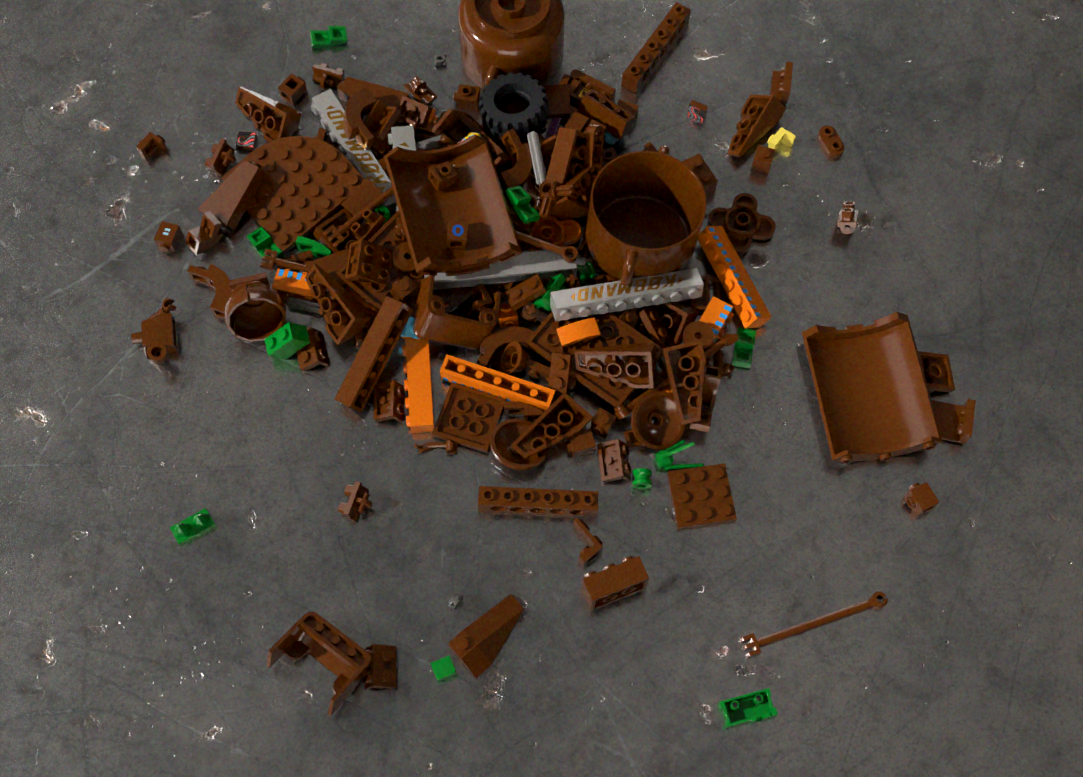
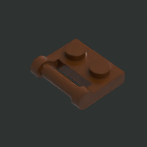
(702, 302)

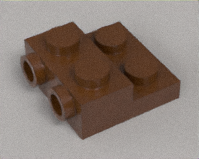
(937, 371)

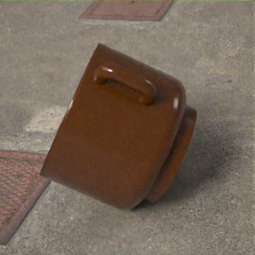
(511, 38)
(638, 231)

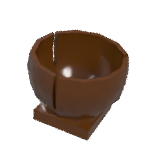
(254, 308)

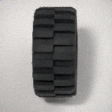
(513, 89)

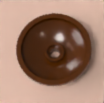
(666, 427)
(504, 436)

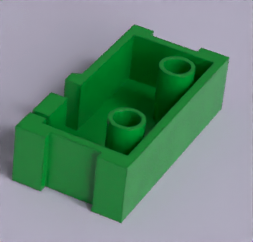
(748, 708)

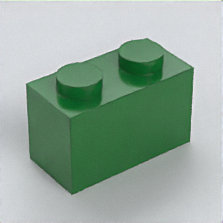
(287, 340)

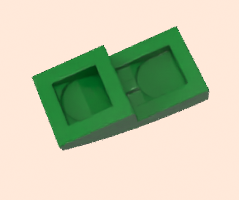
(327, 38)
(520, 202)
(261, 241)
(318, 250)
(744, 348)

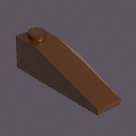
(758, 117)

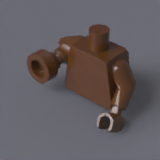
(158, 333)

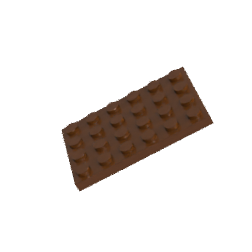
(613, 333)

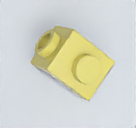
(782, 136)

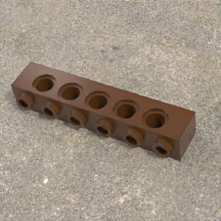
(655, 48)
(538, 501)

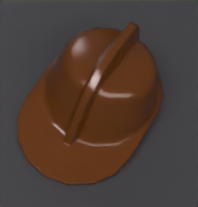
(511, 359)

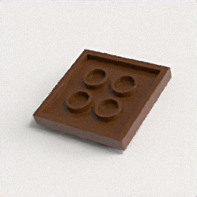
(468, 417)
(701, 496)

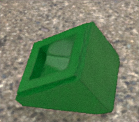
(443, 668)

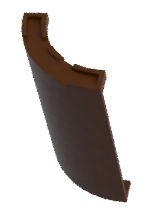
(473, 198)
(871, 390)

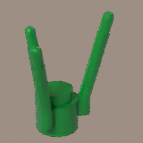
(665, 457)

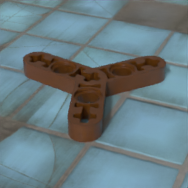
(592, 164)

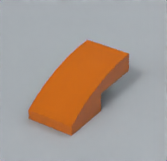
(578, 331)

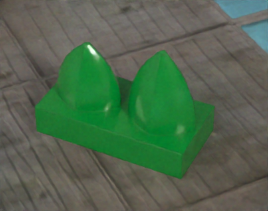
(555, 284)
(192, 527)

